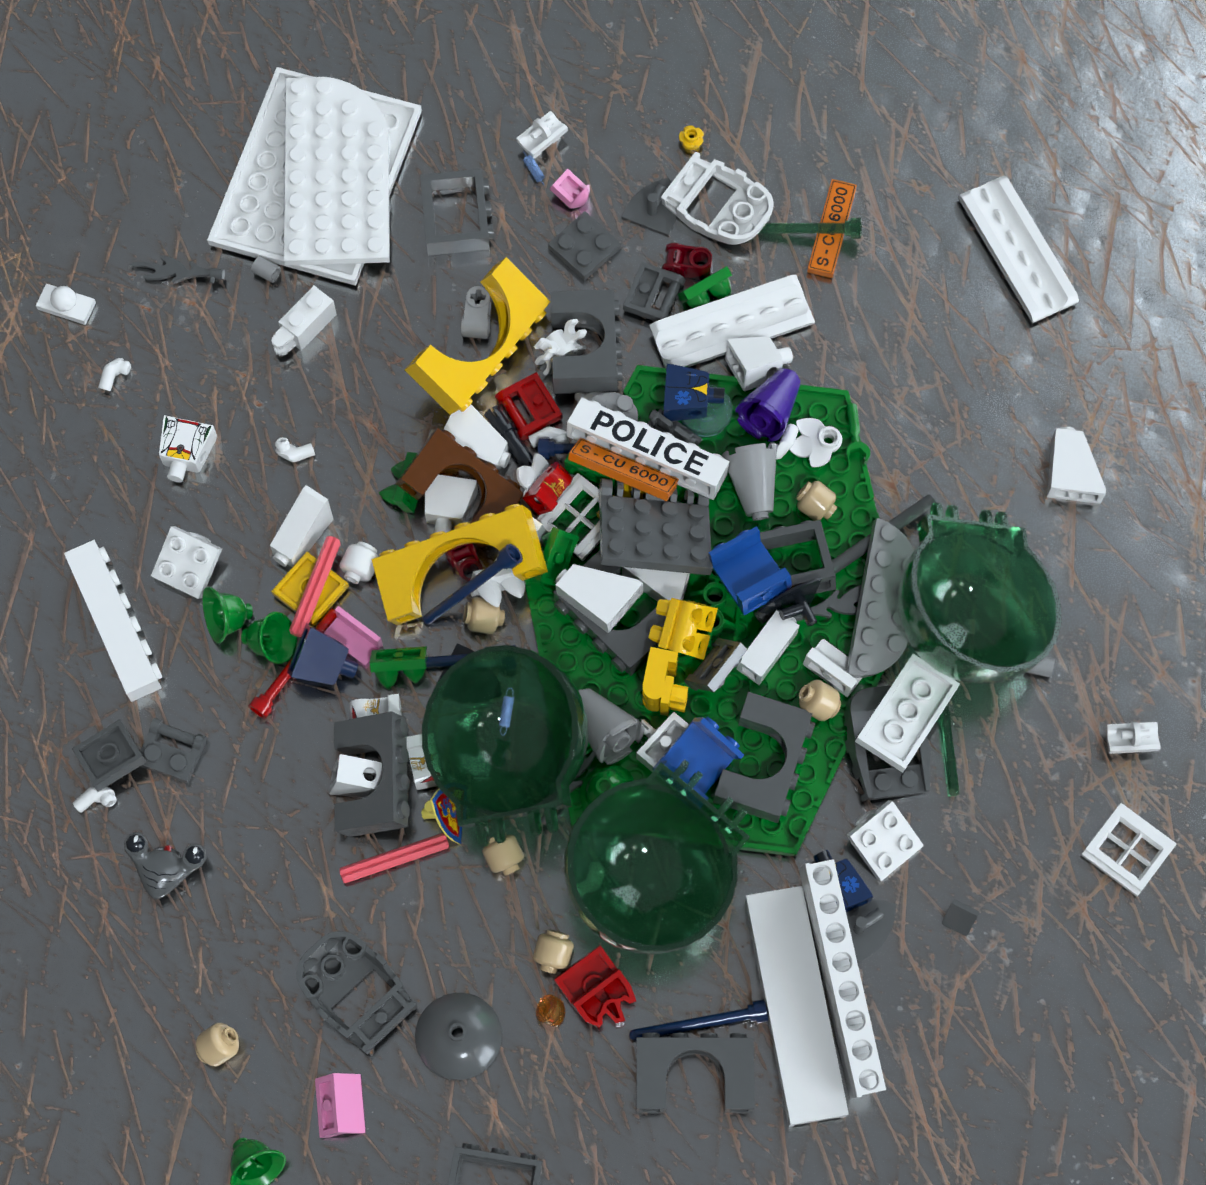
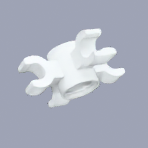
(560, 344)

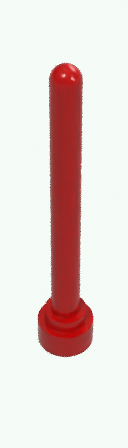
(262, 705)

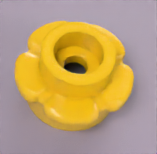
(691, 143)

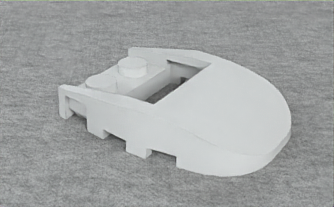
(739, 218)

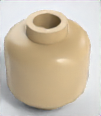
(816, 501)
(482, 616)
(820, 700)
(503, 856)
(553, 951)
(217, 1044)

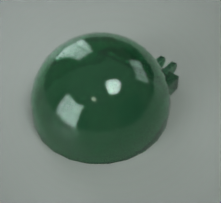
(977, 598)
(512, 773)
(653, 863)

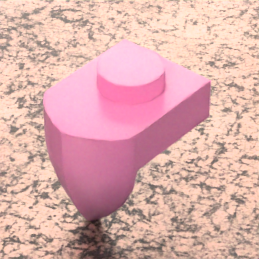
(571, 190)

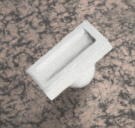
(65, 303)

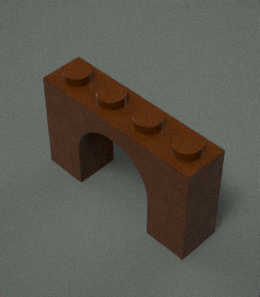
(444, 453)

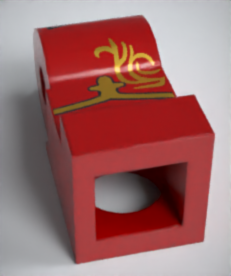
(548, 488)

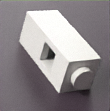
(768, 647)

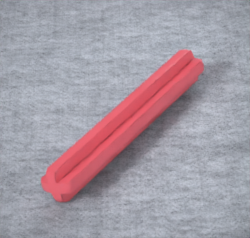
(315, 585)
(394, 858)

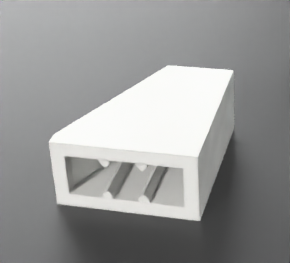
(478, 434)
(1073, 468)
(301, 527)
(658, 583)
(598, 594)

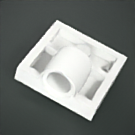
(186, 561)
(884, 839)

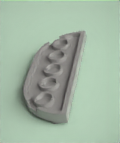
(877, 630)

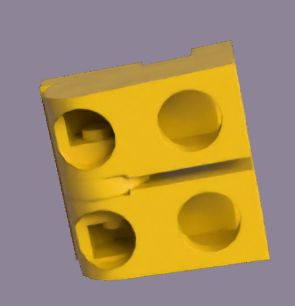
(681, 626)
(658, 687)

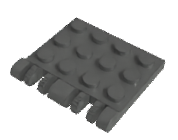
(654, 531)

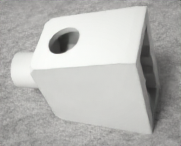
(755, 360)
(449, 501)
(350, 774)

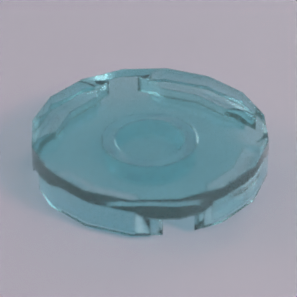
(717, 419)

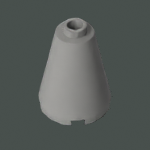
(753, 477)
(610, 728)

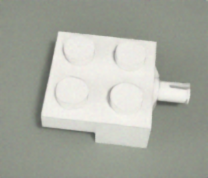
(660, 739)

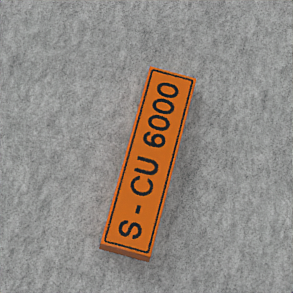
(828, 246)
(623, 469)

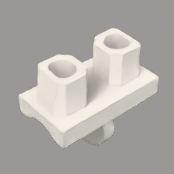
(541, 134)
(1132, 737)

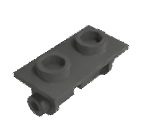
(661, 423)

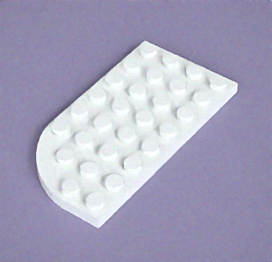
(335, 175)

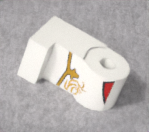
(368, 707)
(418, 764)

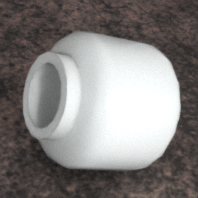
(358, 563)

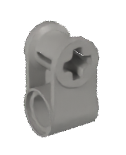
(476, 316)

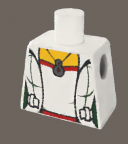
(185, 446)

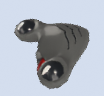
(163, 867)

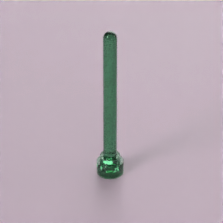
(850, 228)
(949, 752)

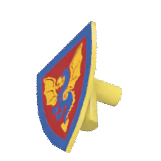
(444, 812)

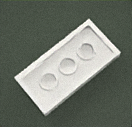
(907, 713)

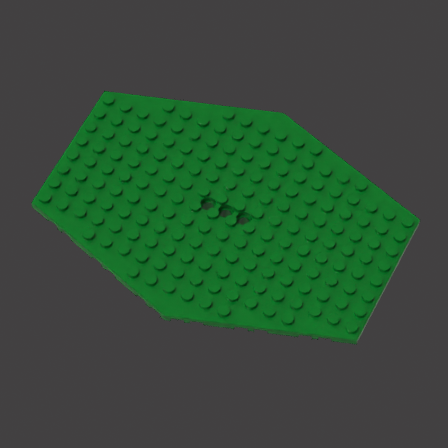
(850, 523)

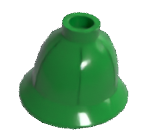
(224, 613)
(271, 638)
(601, 780)
(255, 1163)

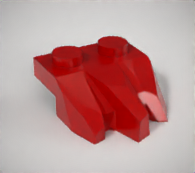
(595, 987)

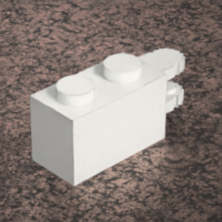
(303, 321)

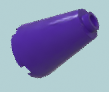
(769, 406)

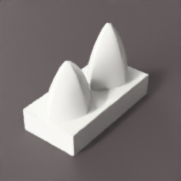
(503, 580)

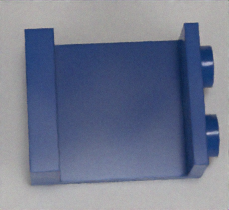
(749, 571)
(704, 750)

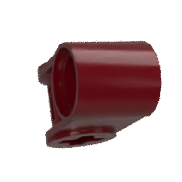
(686, 261)
(464, 560)

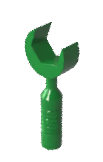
(854, 429)

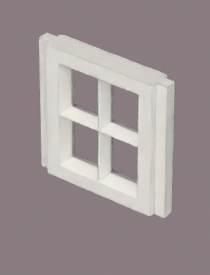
(592, 539)
(1143, 830)

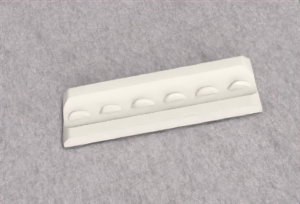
(1019, 248)
(757, 312)

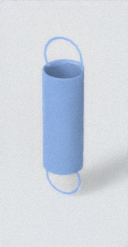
(533, 168)
(506, 711)

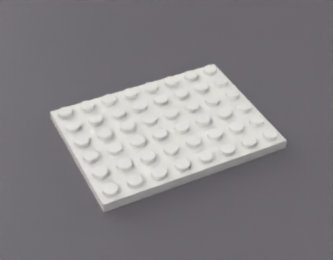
(255, 200)

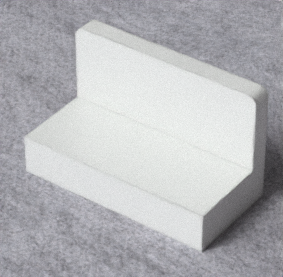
(831, 666)

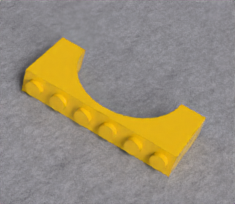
(455, 381)
(403, 571)

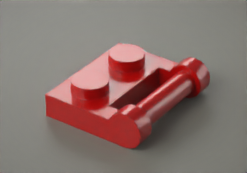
(536, 401)

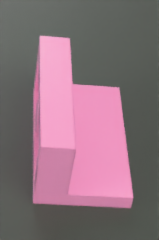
(354, 636)
(339, 1104)

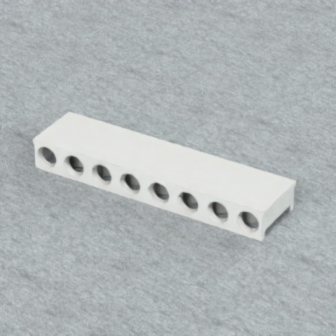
(842, 978)
(795, 1006)

